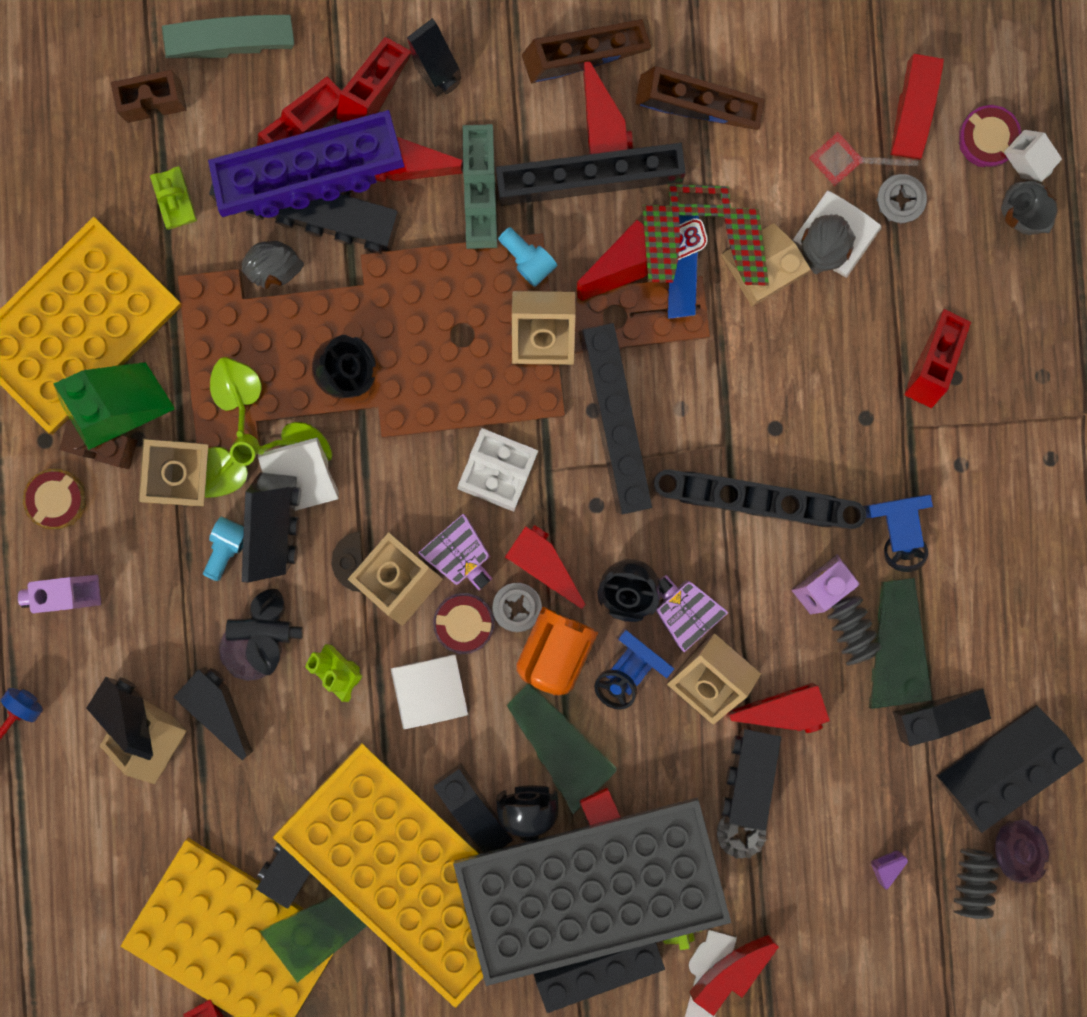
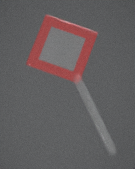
(839, 159)

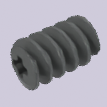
(854, 630)
(977, 885)

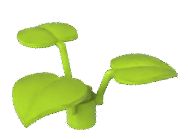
(233, 386)

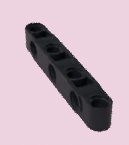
(759, 499)

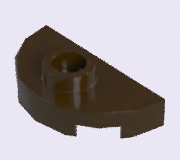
(347, 558)

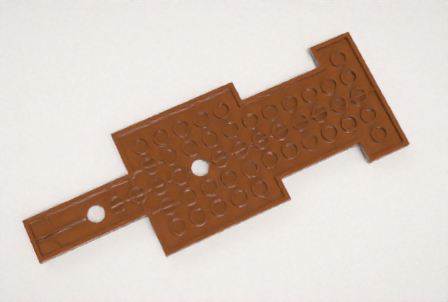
(407, 321)

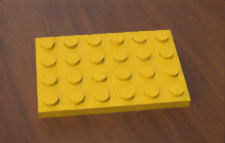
(78, 314)
(207, 937)

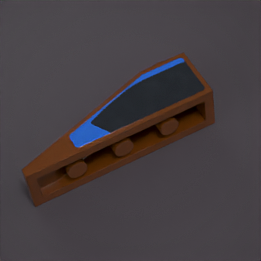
(566, 53)
(697, 99)

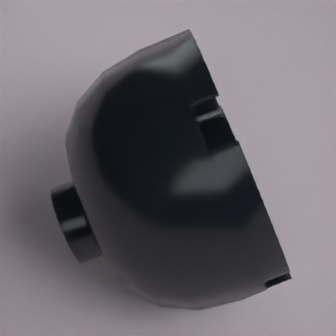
(343, 367)
(629, 590)
(528, 811)

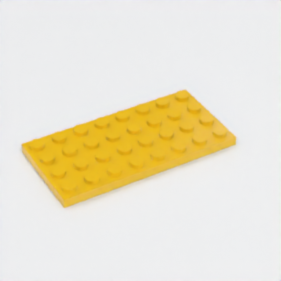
(390, 867)

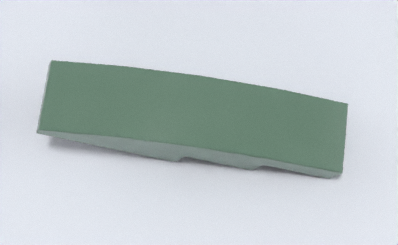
(227, 36)
(479, 186)

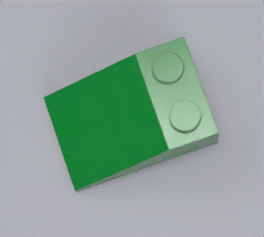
(111, 401)

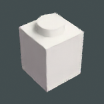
(1033, 155)

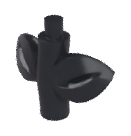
(264, 631)

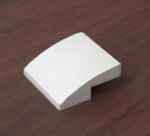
(861, 224)
(309, 465)
(497, 469)
(429, 691)

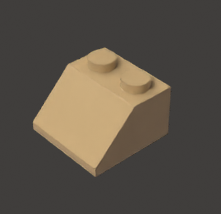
(783, 265)
(543, 327)
(173, 472)
(395, 579)
(714, 679)
(165, 737)

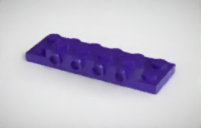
(306, 167)

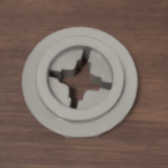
(911, 189)
(521, 621)
(734, 846)

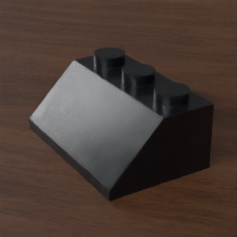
(270, 526)

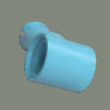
(532, 262)
(227, 541)

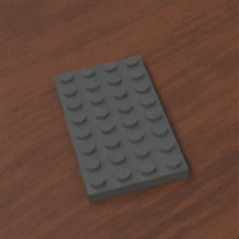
(592, 891)

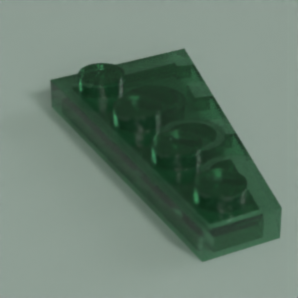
(901, 663)

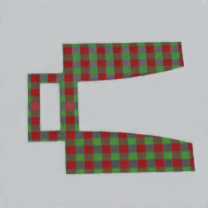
(742, 228)

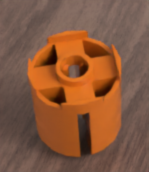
(555, 653)

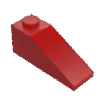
(373, 81)
(604, 121)
(422, 163)
(618, 265)
(938, 359)
(540, 560)
(793, 710)

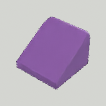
(888, 868)

